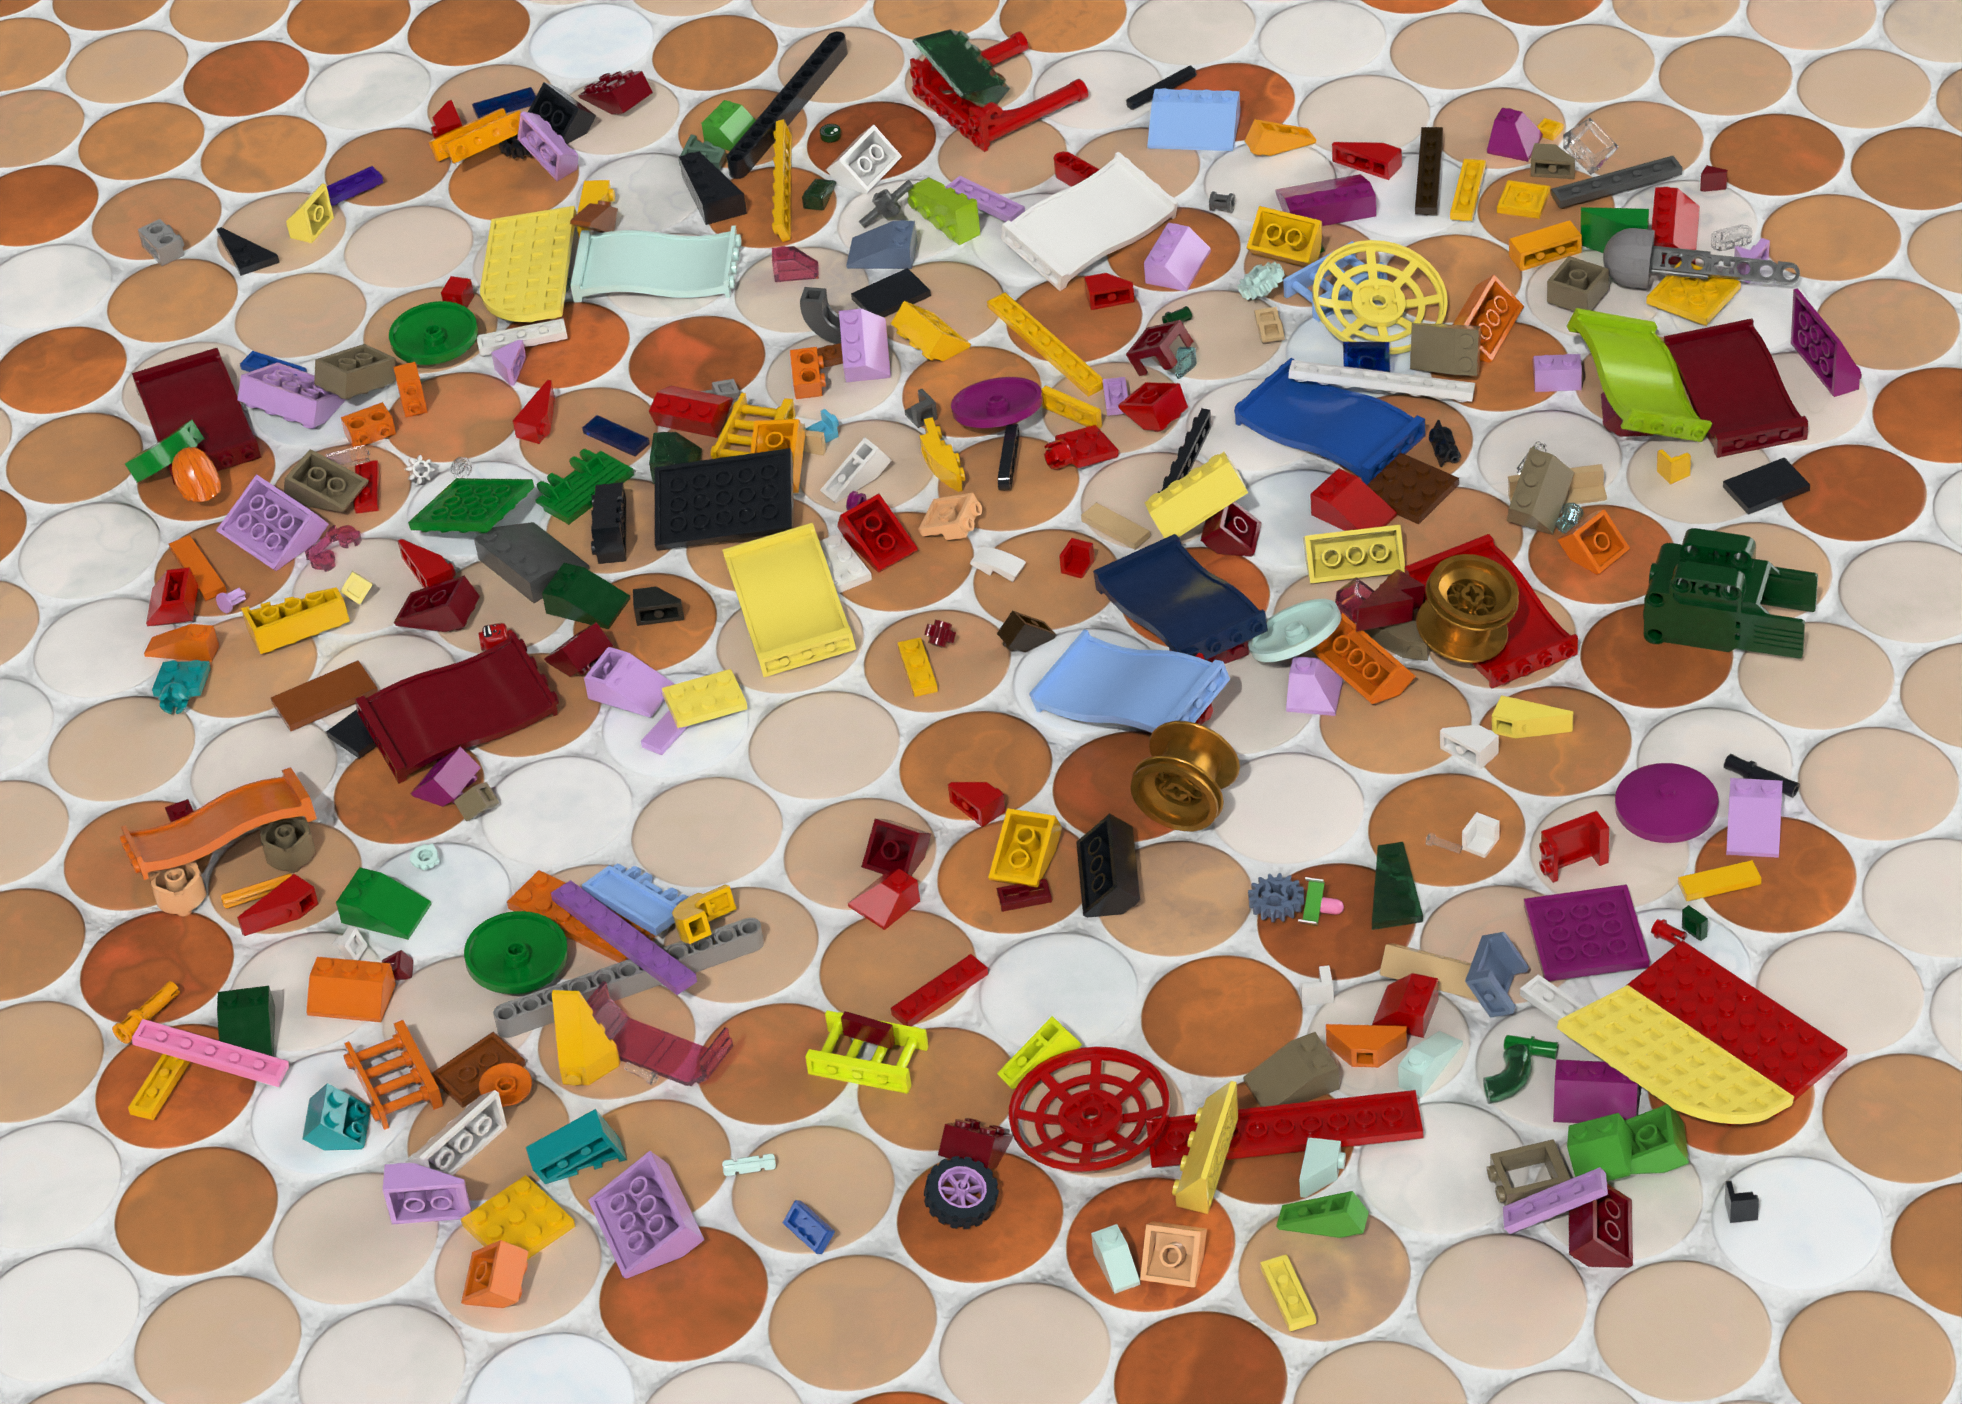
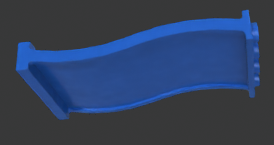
(1330, 422)

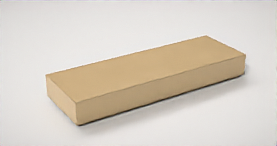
(1115, 526)

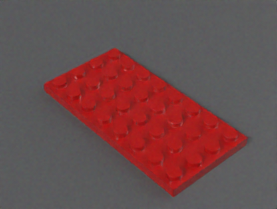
(1739, 1019)

